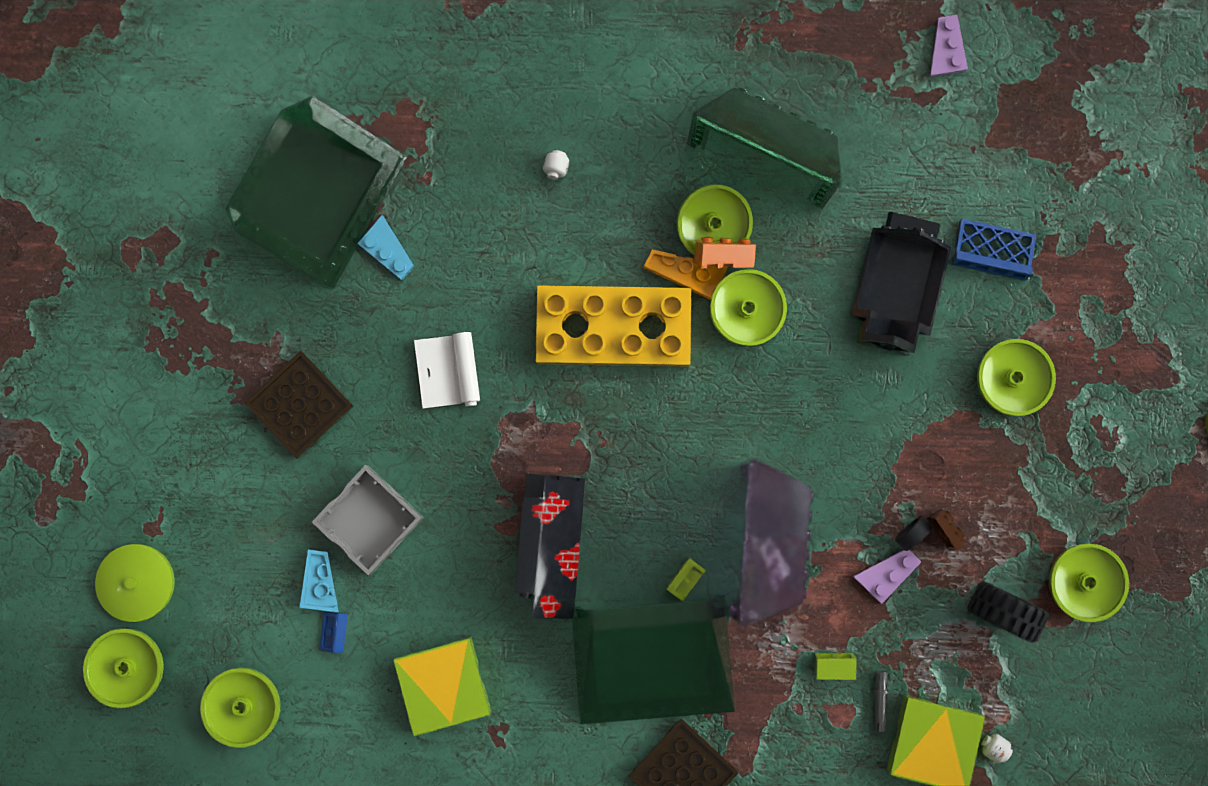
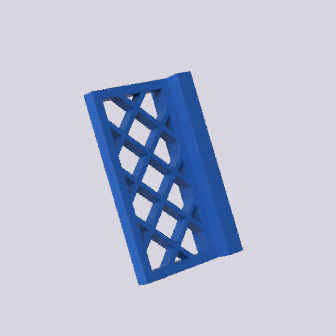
(994, 265)

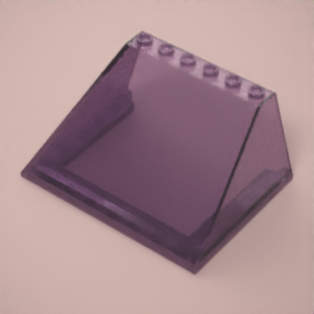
(773, 543)

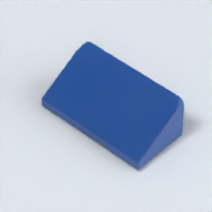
(333, 632)

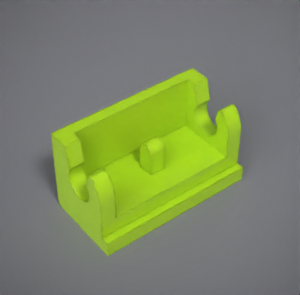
(685, 579)
(835, 666)

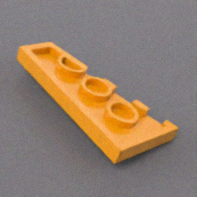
(685, 272)

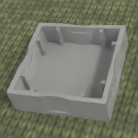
(368, 520)

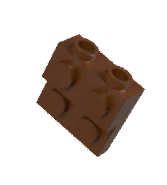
(949, 534)

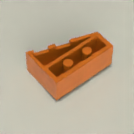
(724, 253)

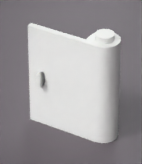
(447, 370)

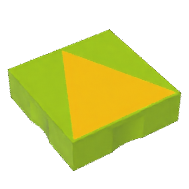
(442, 686)
(935, 743)

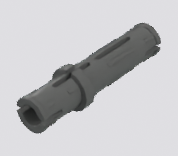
(880, 700)

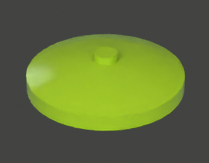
(713, 213)
(748, 307)
(1016, 377)
(134, 582)
(1089, 582)
(123, 668)
(240, 707)

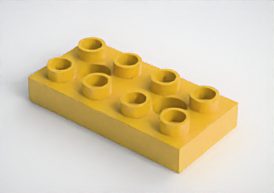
(613, 326)

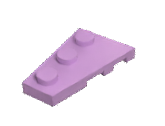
(948, 48)
(887, 575)

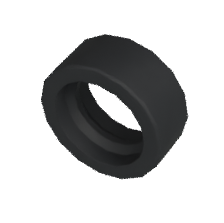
(913, 533)

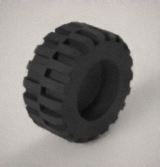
(1008, 612)

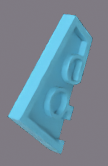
(386, 248)
(318, 585)

